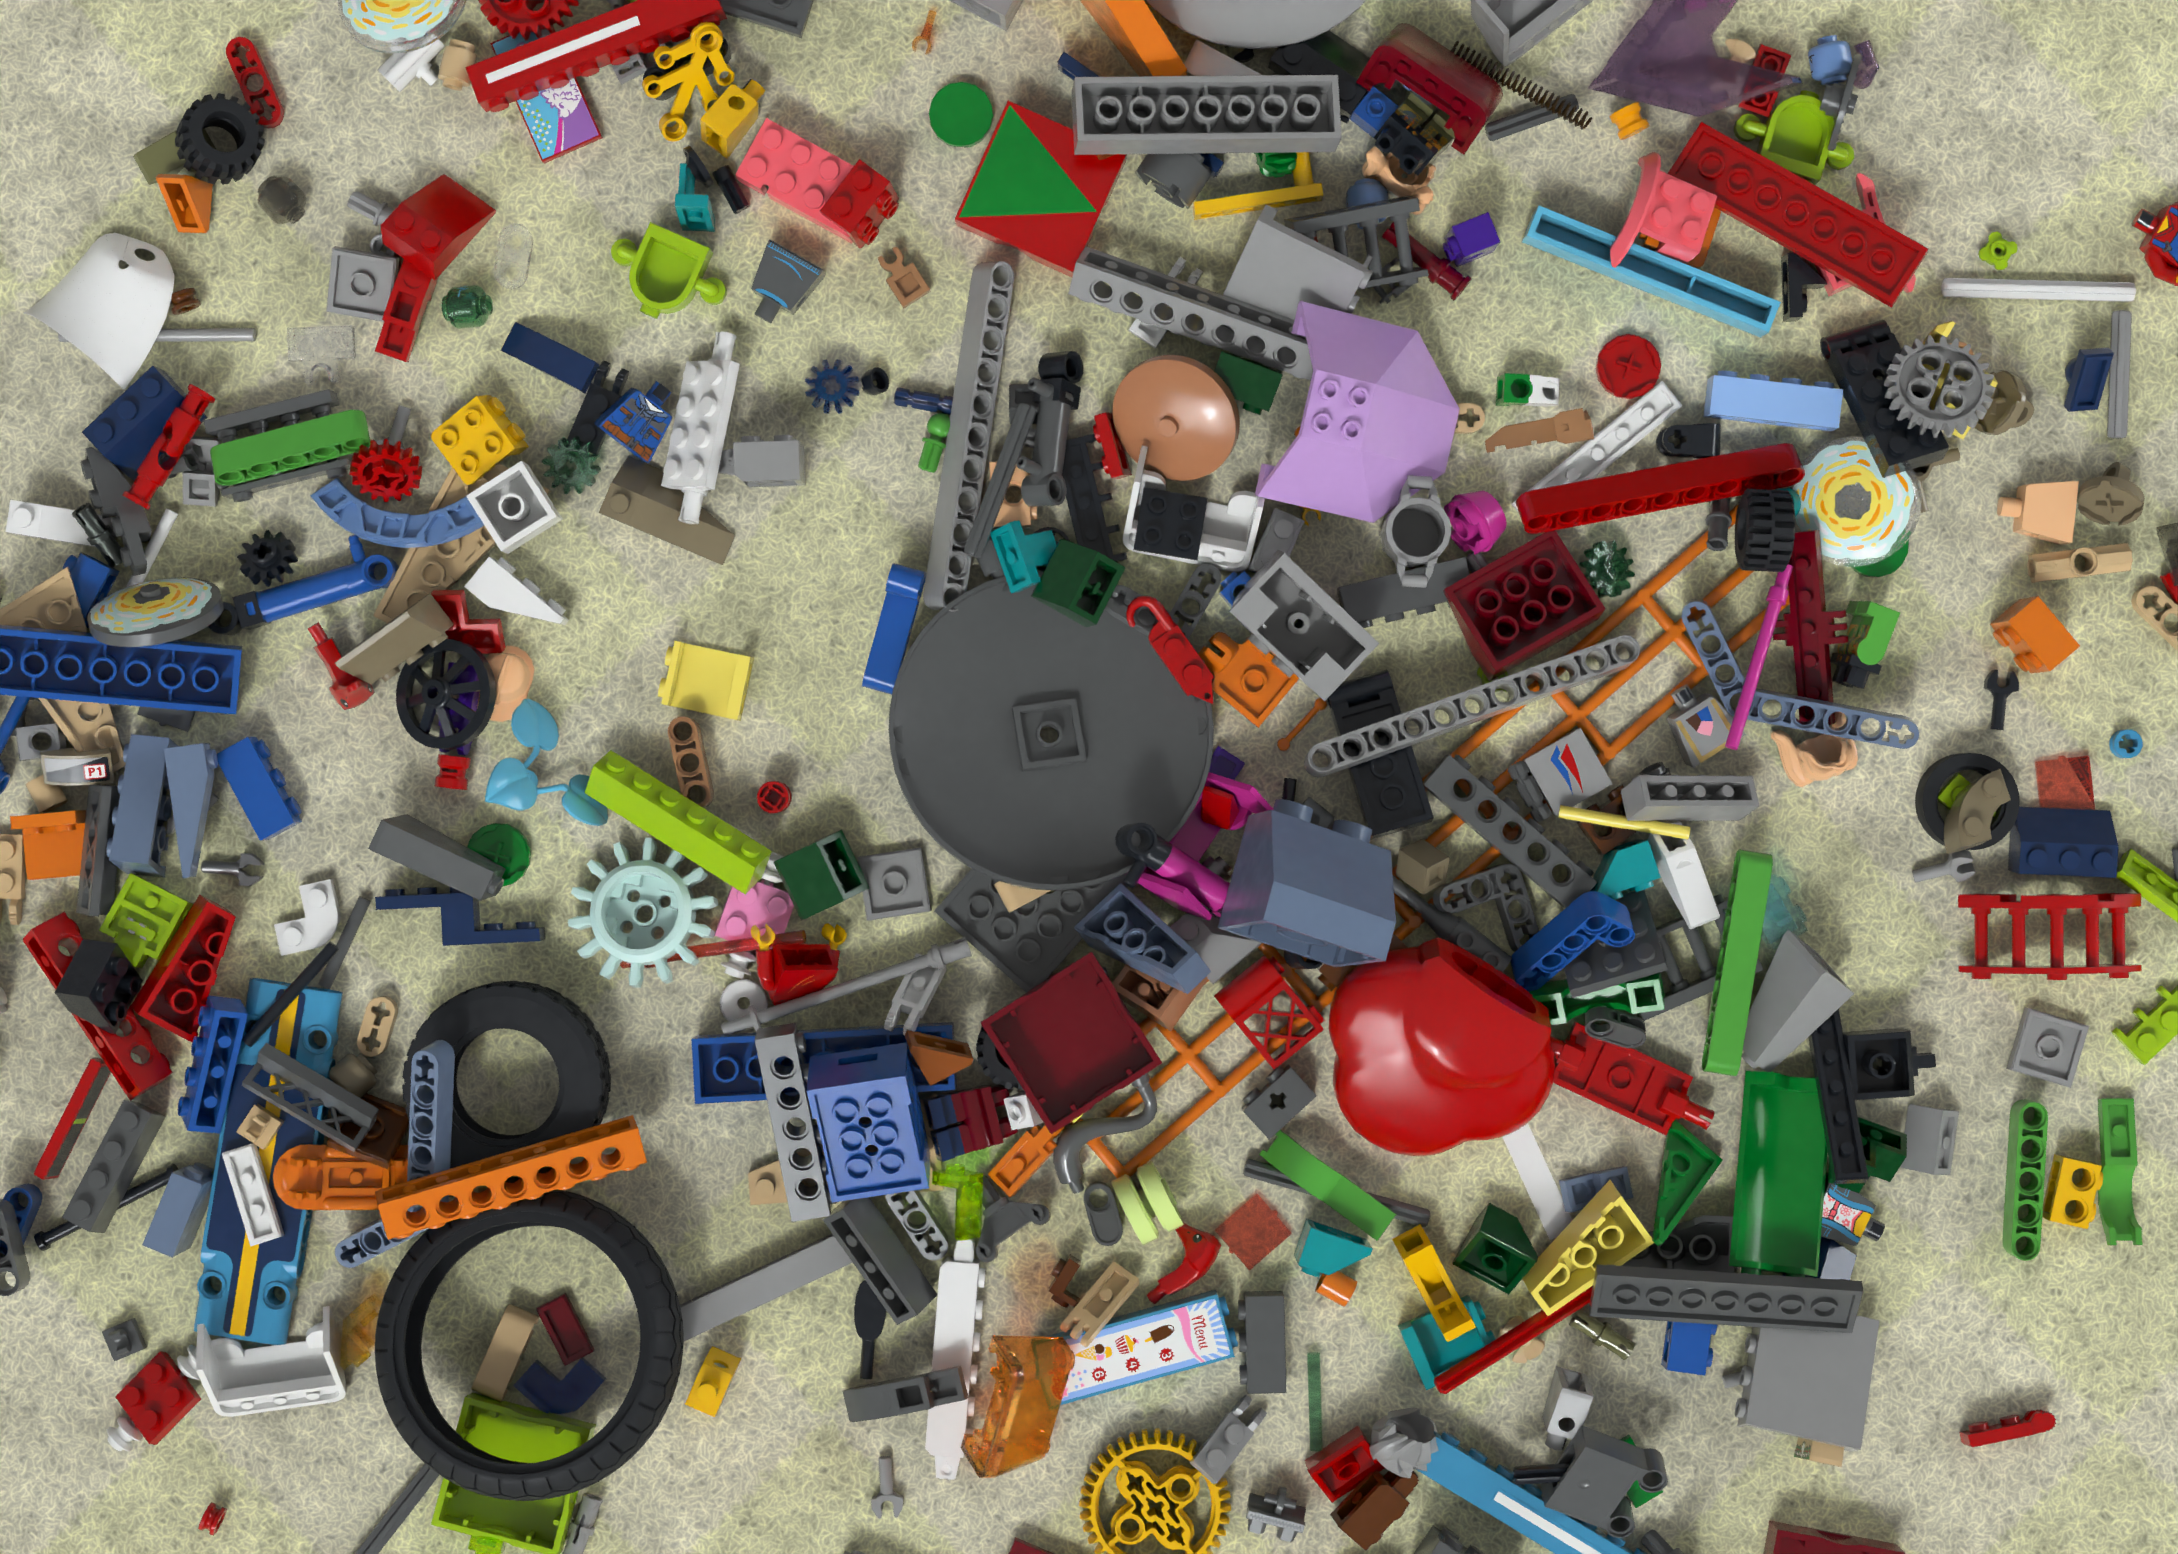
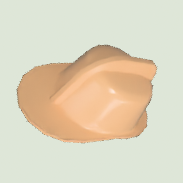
(513, 678)

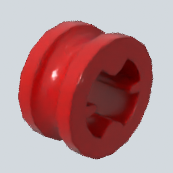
(212, 1518)

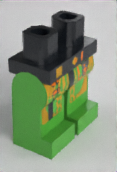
(1867, 644)

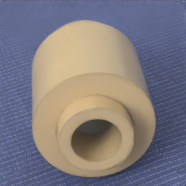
(454, 60)

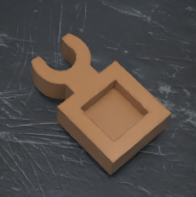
(906, 281)

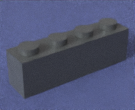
(1388, 599)
(113, 1167)
(880, 1258)

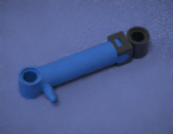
(263, 607)

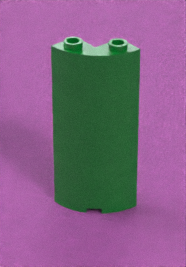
(1779, 1177)

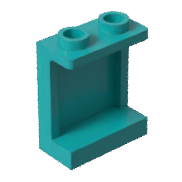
(1430, 1349)

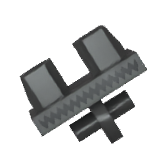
(1275, 1511)

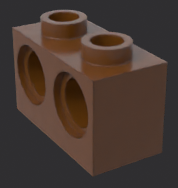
(1614, 835)

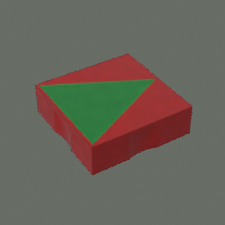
(1036, 190)

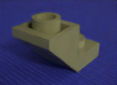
(162, 157)

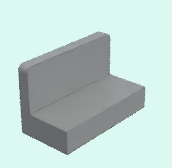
(1930, 1139)

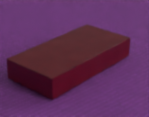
(565, 1329)

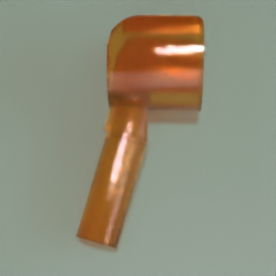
(926, 33)

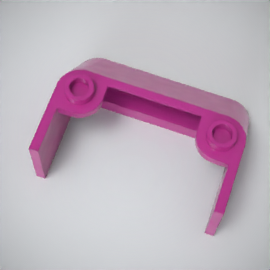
(1195, 839)

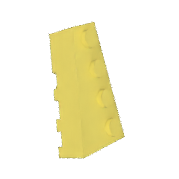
(1601, 1235)

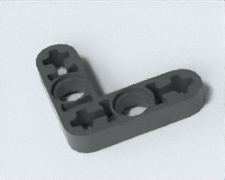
(1194, 582)
(1493, 890)

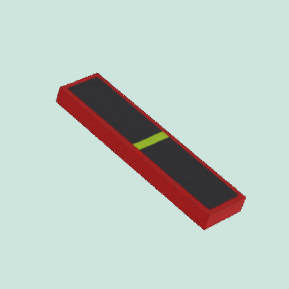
(73, 1120)

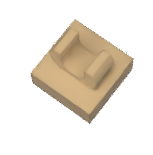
(260, 1126)

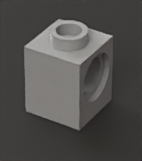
(24, 740)

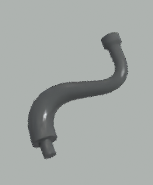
(1073, 1138)

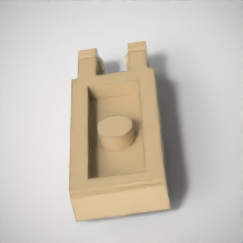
(12, 875)

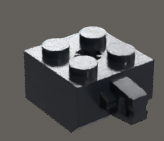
(1898, 1066)

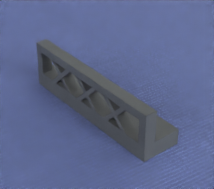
(97, 872)
(316, 1087)

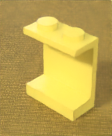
(706, 680)

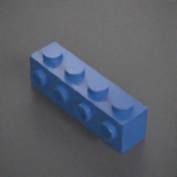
(213, 1064)

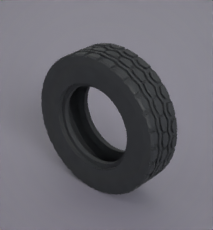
(553, 1022)

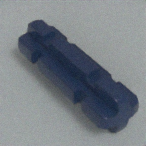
(923, 400)

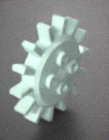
(613, 909)

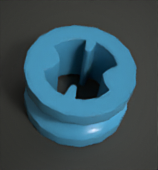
(2121, 752)

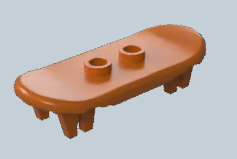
(332, 1180)

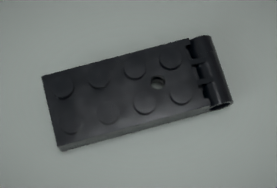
(1860, 367)
(1390, 785)

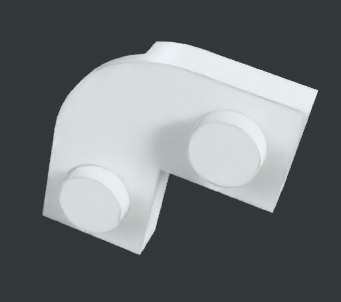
(320, 919)

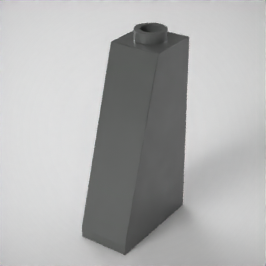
(437, 856)

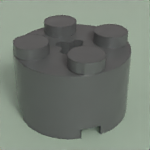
(1175, 176)

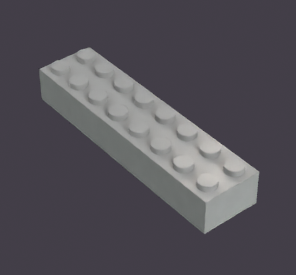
(1206, 114)

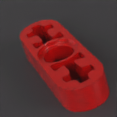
(254, 57)

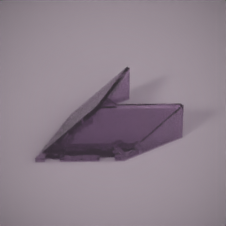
(1675, 65)

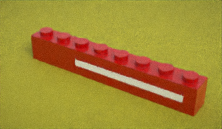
(586, 48)

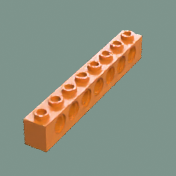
(495, 1170)

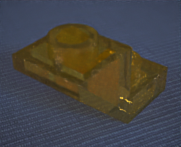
(355, 1340)

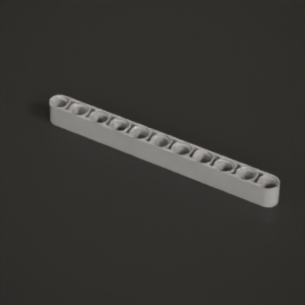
(964, 457)
(1485, 697)

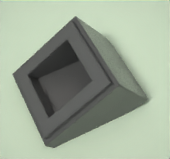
(1020, 394)

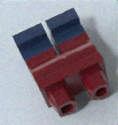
(979, 1120)

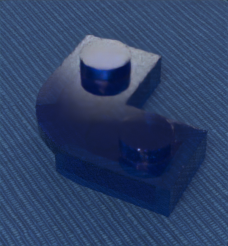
(559, 1395)

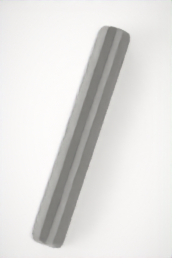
(2119, 374)

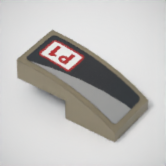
(77, 768)

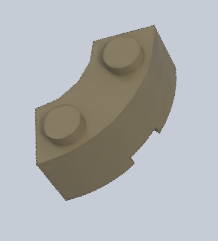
(1973, 811)

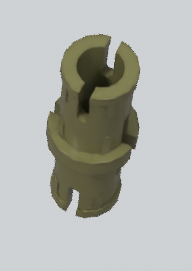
(1602, 1334)

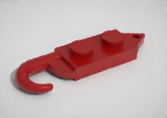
(1174, 649)

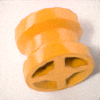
(1629, 121)

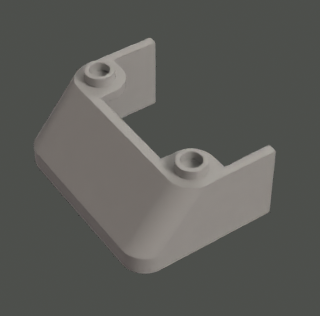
(1519, 25)

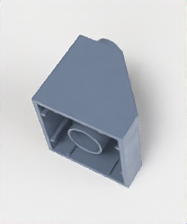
(1311, 888)

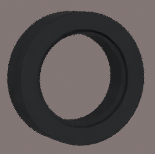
(1937, 773)

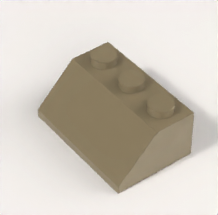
(398, 642)

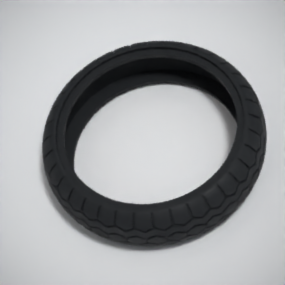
(400, 1353)

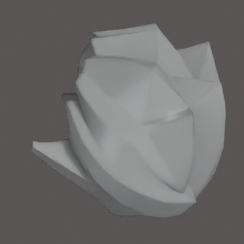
(1403, 1441)

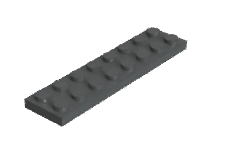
(1725, 1298)

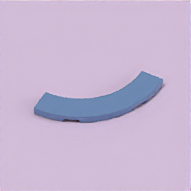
(396, 528)

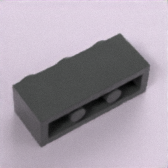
(1263, 1342)

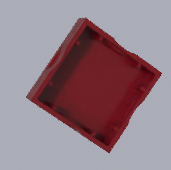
(1071, 1042)

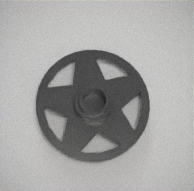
(1840, 100)

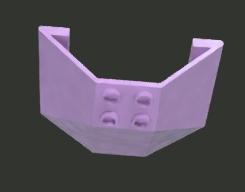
(1367, 419)

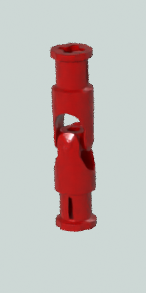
(176, 434)

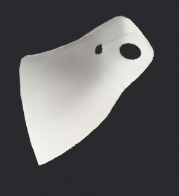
(110, 309)

